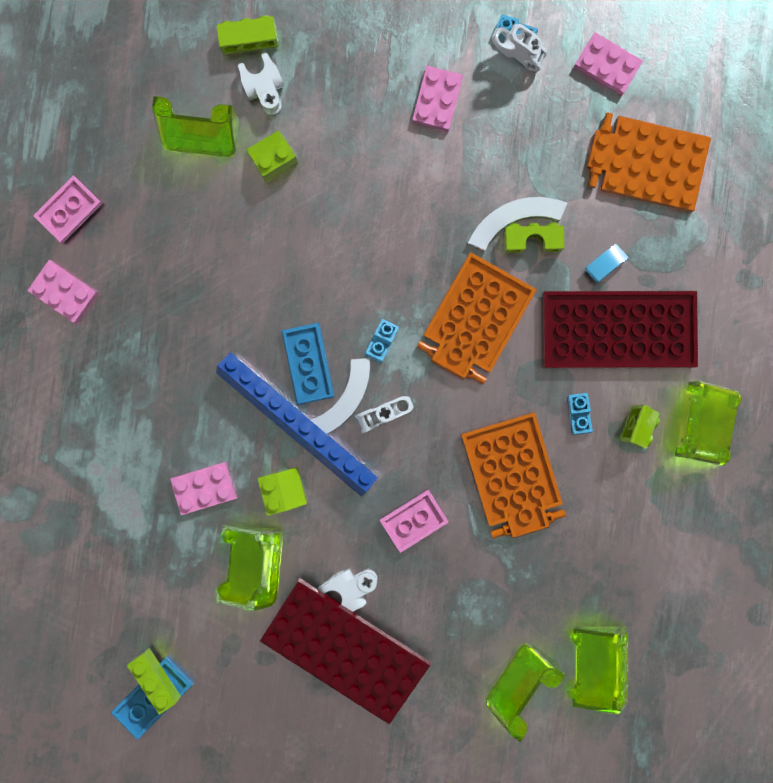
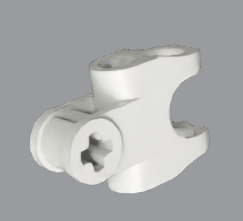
(524, 47)
(263, 85)
(375, 415)
(351, 587)

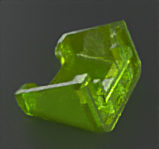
(196, 134)
(709, 423)
(251, 567)
(601, 668)
(518, 684)

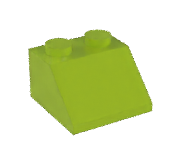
(272, 156)
(640, 426)
(282, 491)

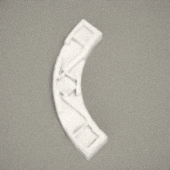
(514, 211)
(349, 400)

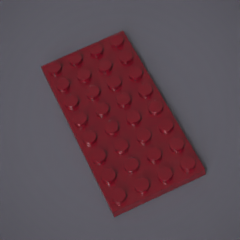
(620, 329)
(345, 651)

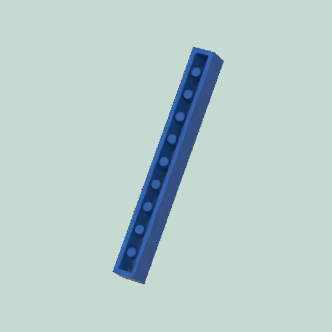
(296, 424)

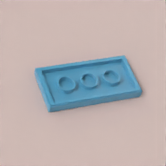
(308, 363)
(136, 710)

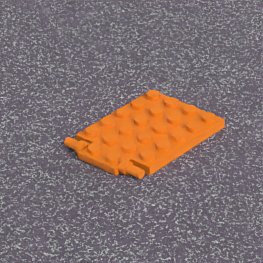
(649, 162)
(476, 318)
(513, 476)

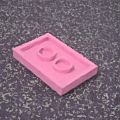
(608, 63)
(437, 98)
(67, 209)
(62, 291)
(203, 488)
(414, 521)

